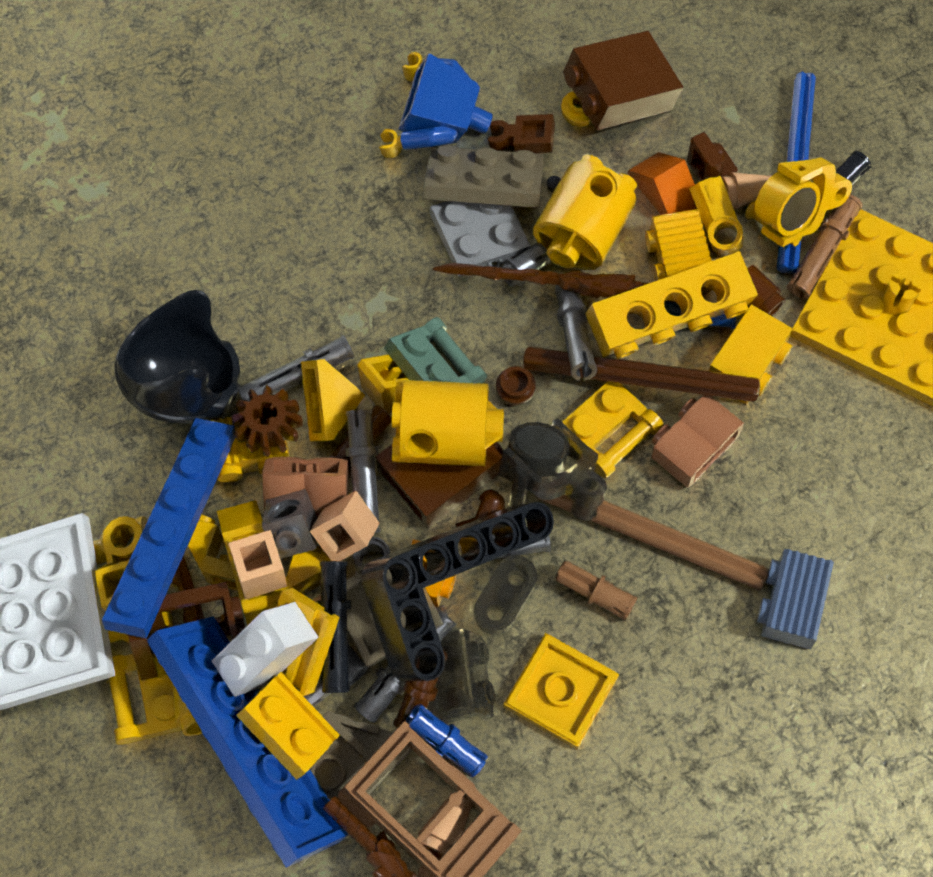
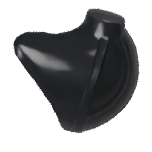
(177, 364)

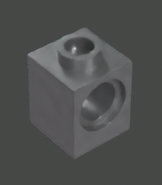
(290, 522)

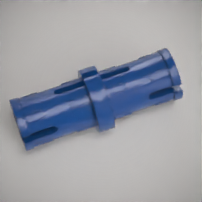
(446, 740)

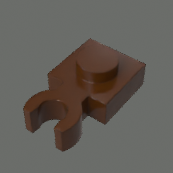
(528, 133)

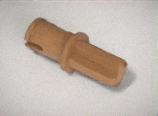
(596, 590)

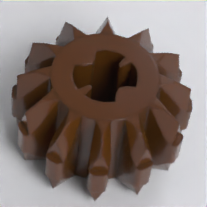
(253, 417)

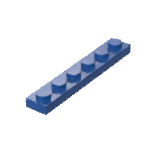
(169, 529)

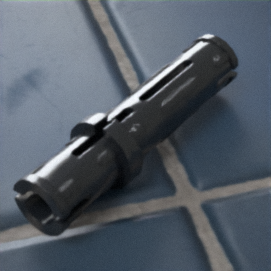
(335, 602)

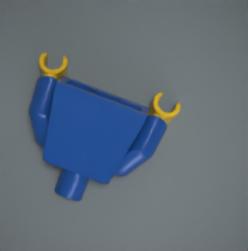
(437, 106)

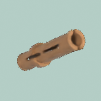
(820, 252)

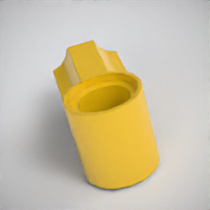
(717, 213)

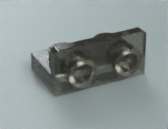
(464, 683)

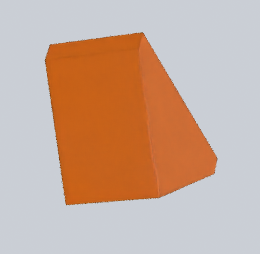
(665, 183)

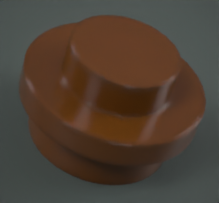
(515, 385)

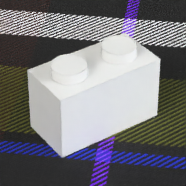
(264, 648)

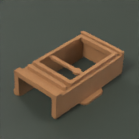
(476, 847)

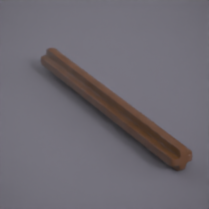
(649, 375)

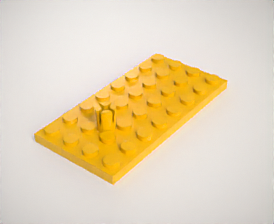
(876, 306)

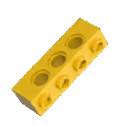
(725, 276)

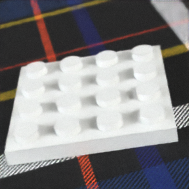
(50, 613)

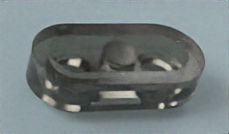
(504, 596)

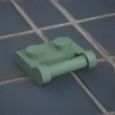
(422, 361)

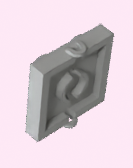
(479, 232)

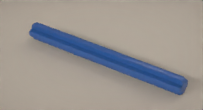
(798, 150)

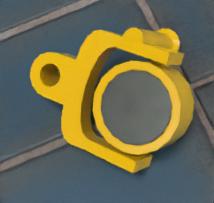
(795, 206)

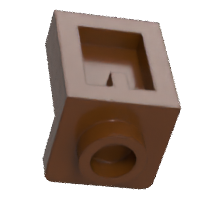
(708, 158)

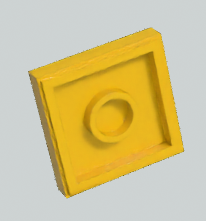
(561, 690)

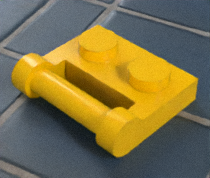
(605, 414)
(157, 701)

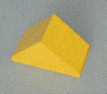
(379, 379)
(327, 399)

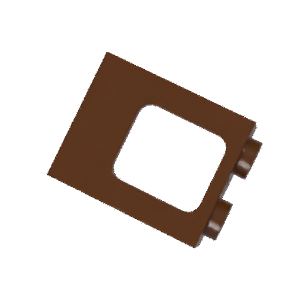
(230, 622)

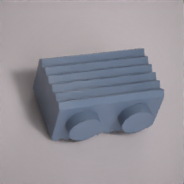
(796, 598)

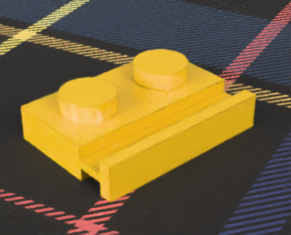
(307, 667)
(288, 725)

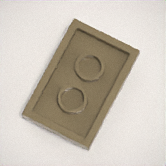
(484, 176)

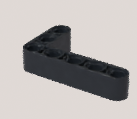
(443, 562)

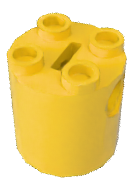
(585, 214)
(444, 423)

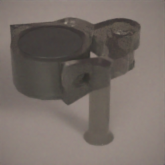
(537, 465)

